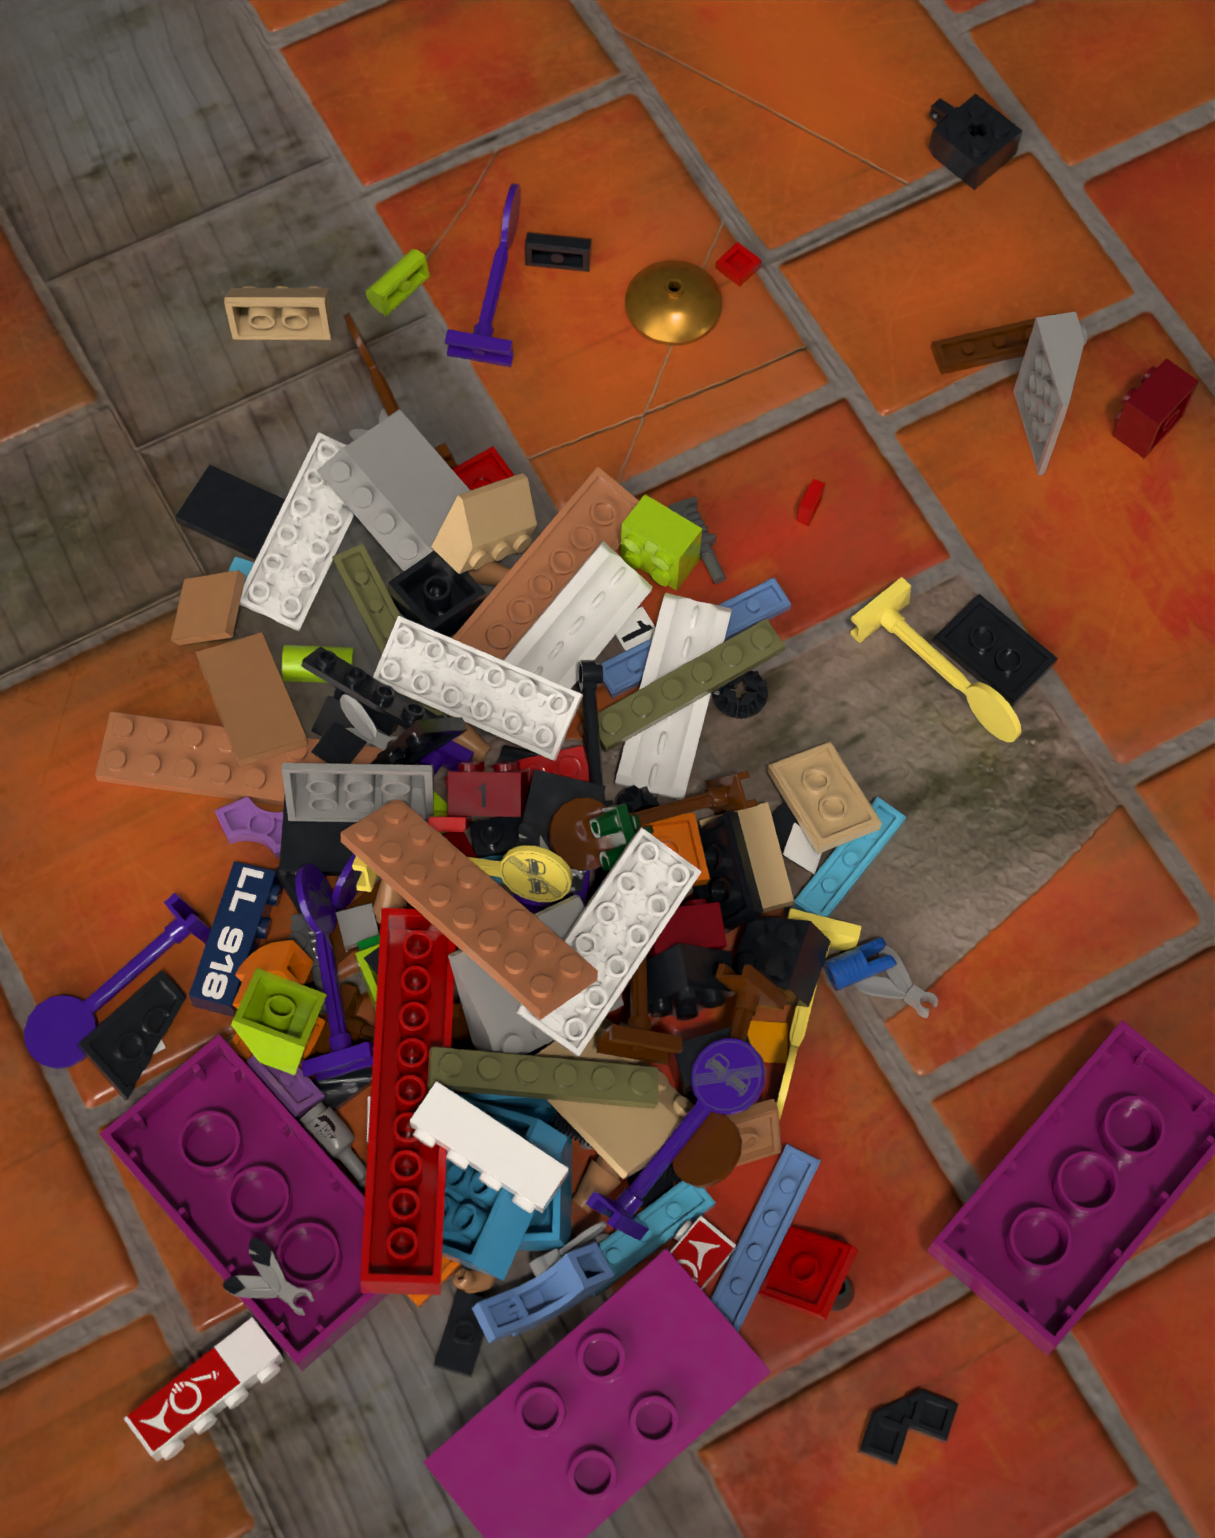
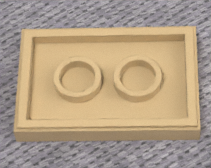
(824, 797)
(764, 856)

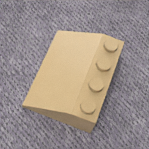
(621, 1134)

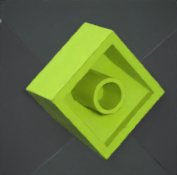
(277, 1019)

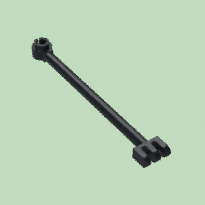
(589, 676)

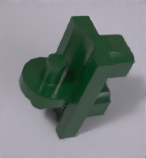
(621, 828)

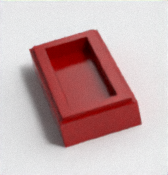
(444, 823)

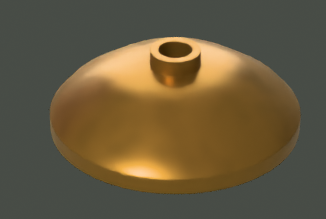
(668, 315)

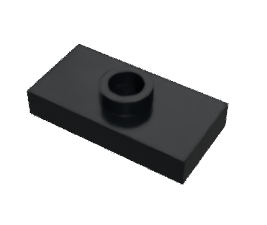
(461, 1337)

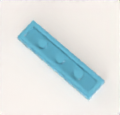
(848, 864)
(664, 1221)

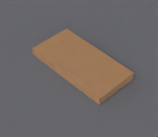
(251, 699)

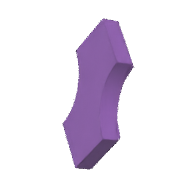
(247, 822)

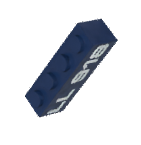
(235, 934)

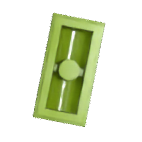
(398, 282)
(294, 654)

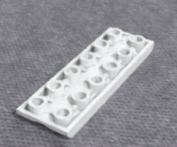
(299, 543)
(581, 618)
(477, 688)
(666, 751)
(618, 933)

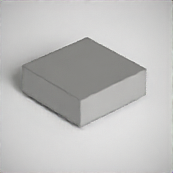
(357, 925)

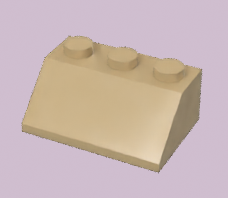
(279, 313)
(487, 524)

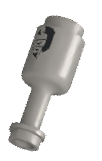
(334, 1139)

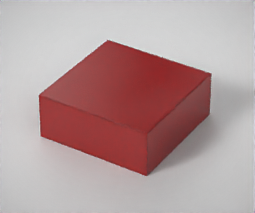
(738, 264)
(810, 502)

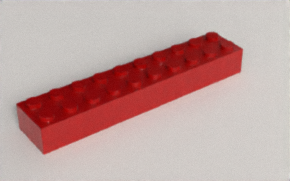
(403, 1174)

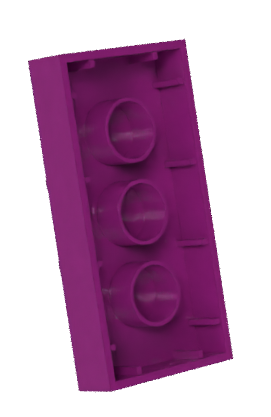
(242, 1169)
(1082, 1188)
(599, 1411)

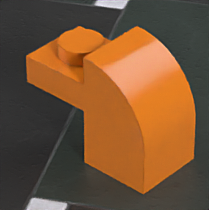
(279, 958)

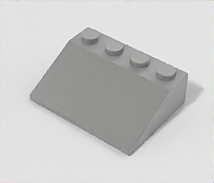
(1048, 381)
(395, 487)
(354, 790)
(492, 1009)

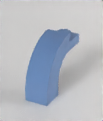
(545, 1296)

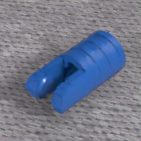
(852, 965)

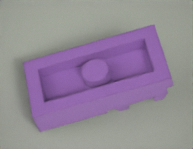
(293, 1092)

